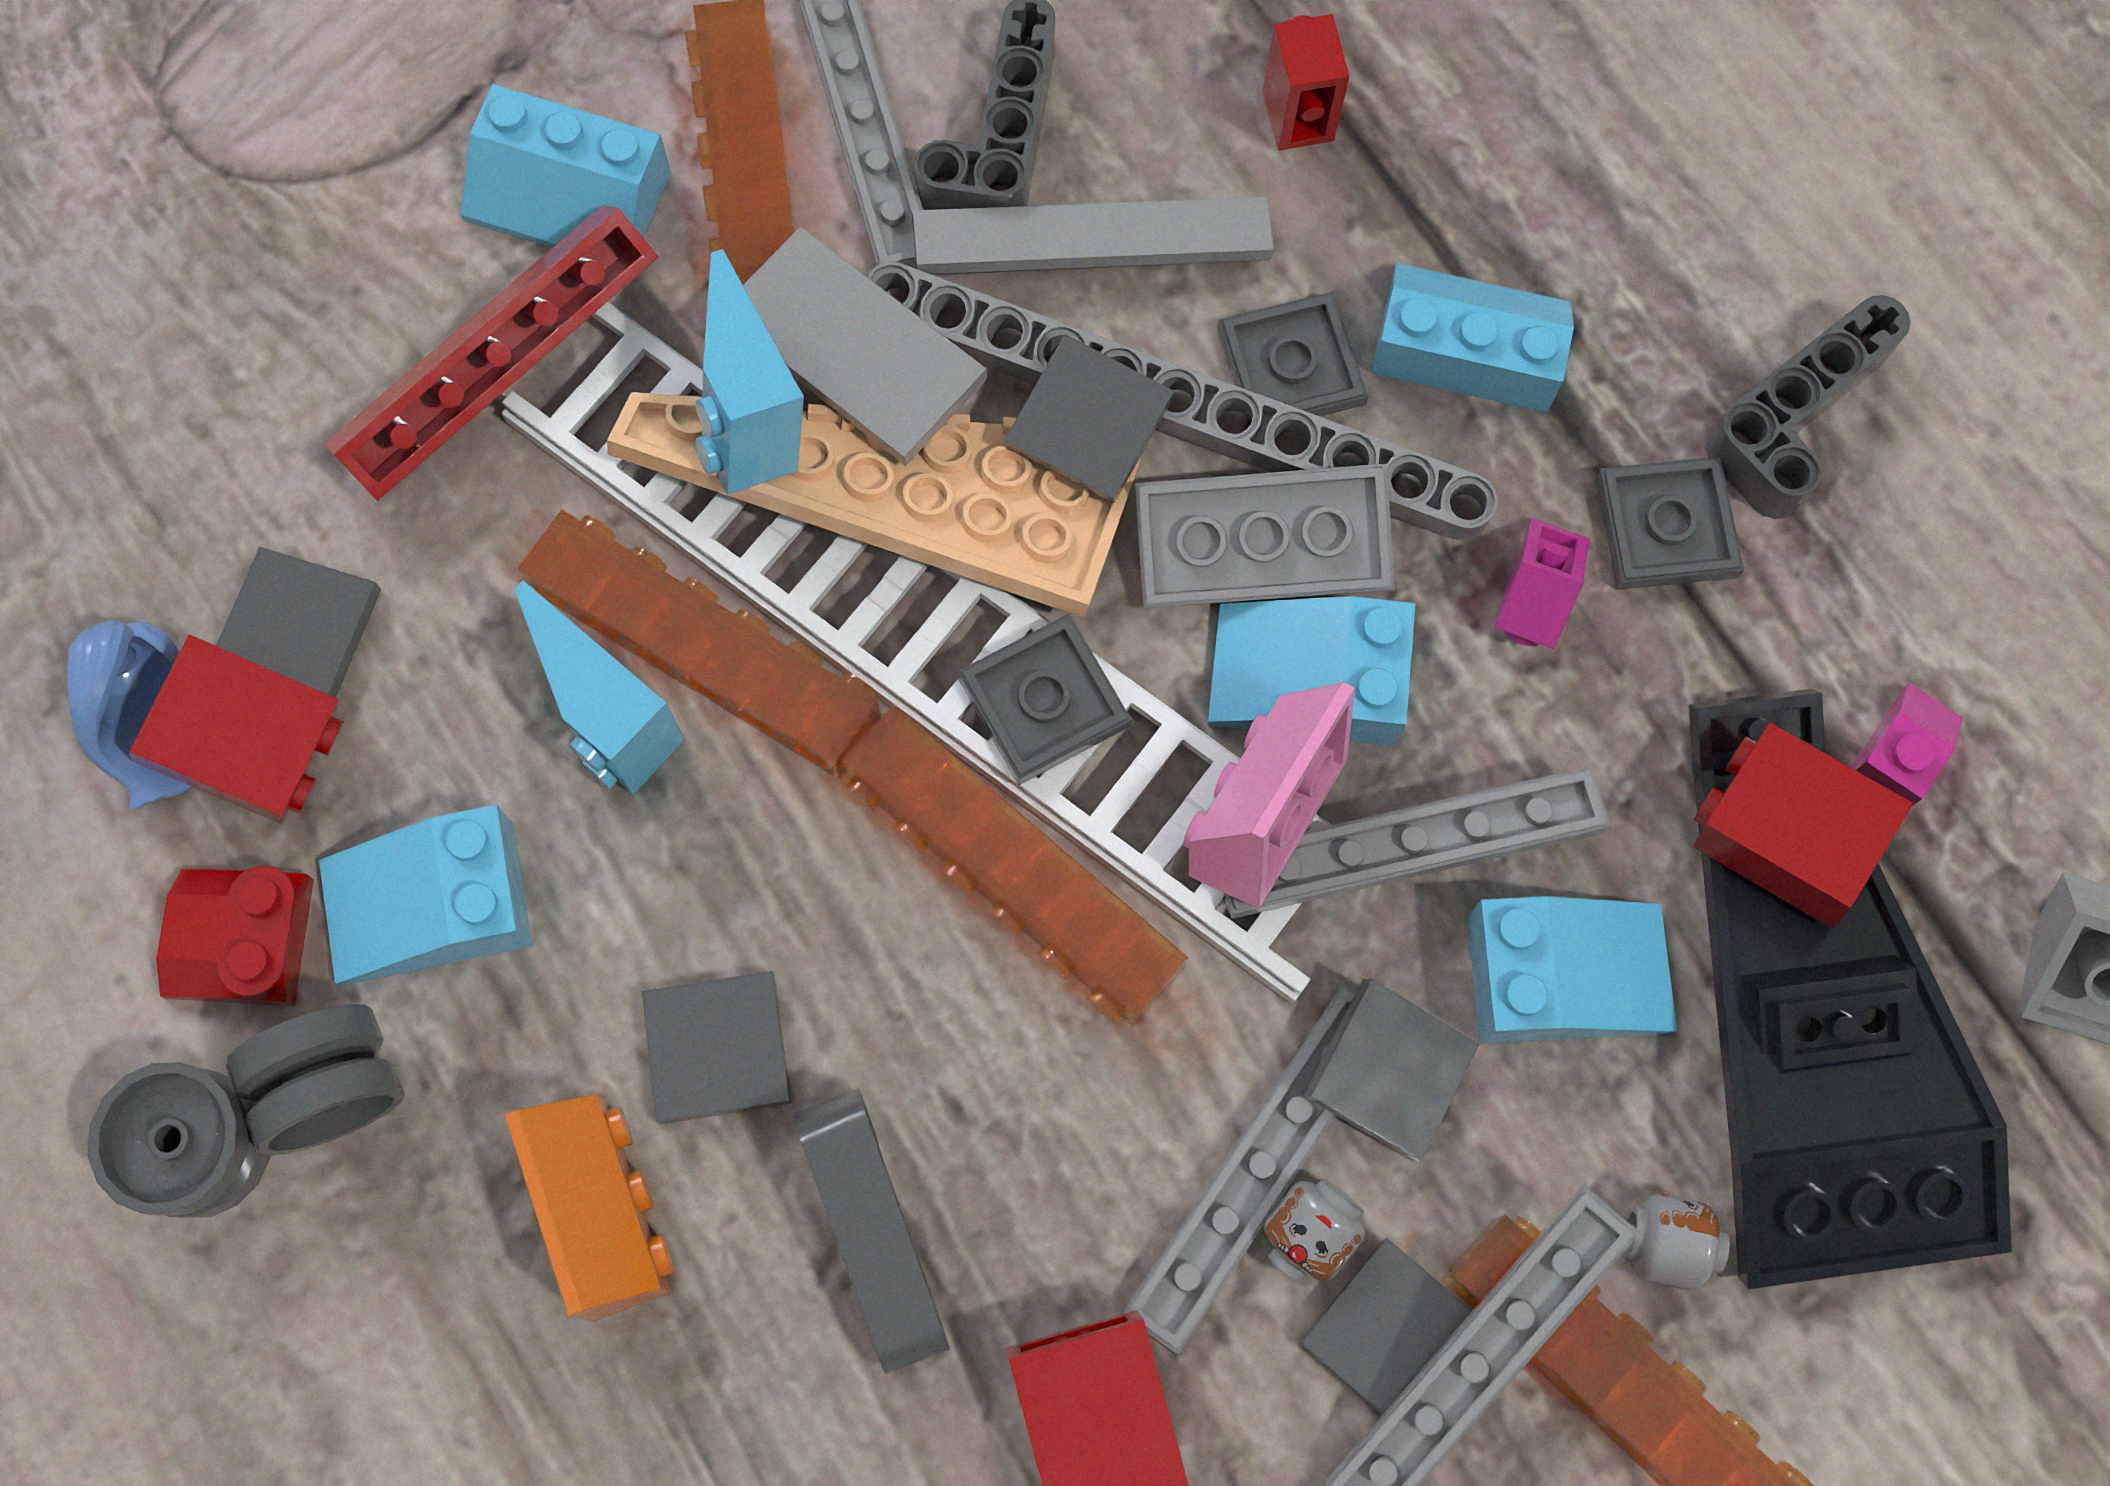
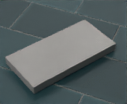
(860, 346)
(1265, 536)

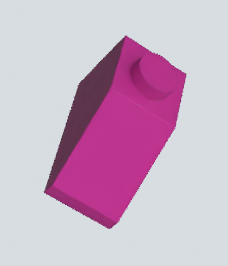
(1543, 584)
(1910, 744)

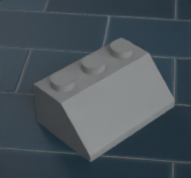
(2070, 961)

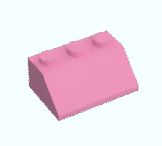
(1271, 792)

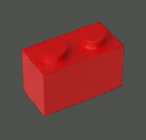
(1305, 81)

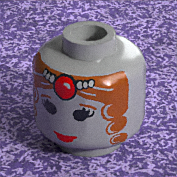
(1314, 1231)
(1676, 1242)

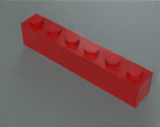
(491, 350)

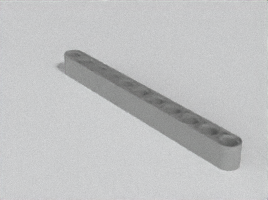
(1211, 398)

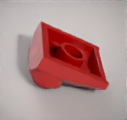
(234, 936)

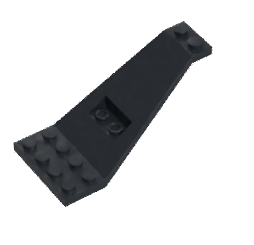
(1850, 1136)

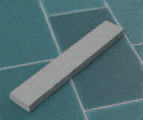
(865, 126)
(1092, 235)
(1436, 838)
(1239, 1195)
(1490, 1346)

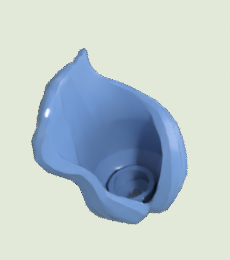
(111, 688)

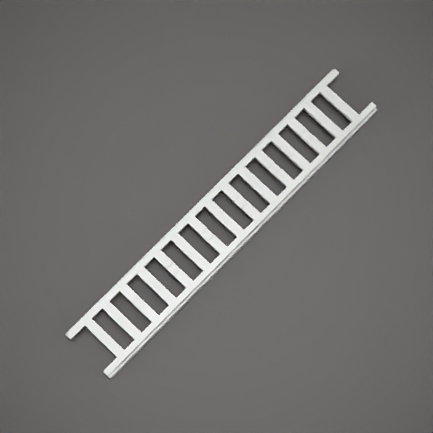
(893, 683)

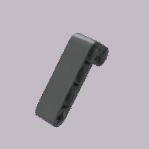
(1006, 111)
(1811, 391)
(871, 1231)

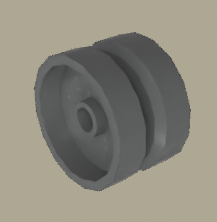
(314, 1079)
(174, 1142)

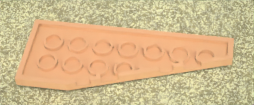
(954, 506)

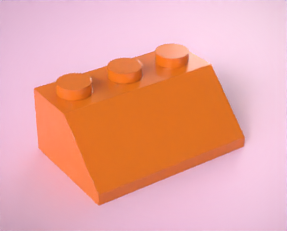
(590, 1205)

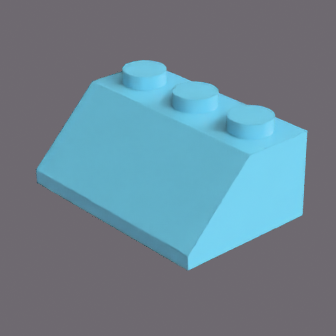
(549, 166)
(1474, 338)

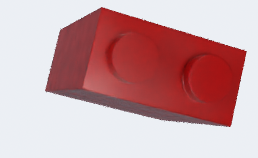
(237, 730)
(1799, 824)
(1097, 1406)

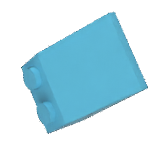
(749, 395)
(1311, 644)
(616, 719)
(425, 896)
(1569, 969)

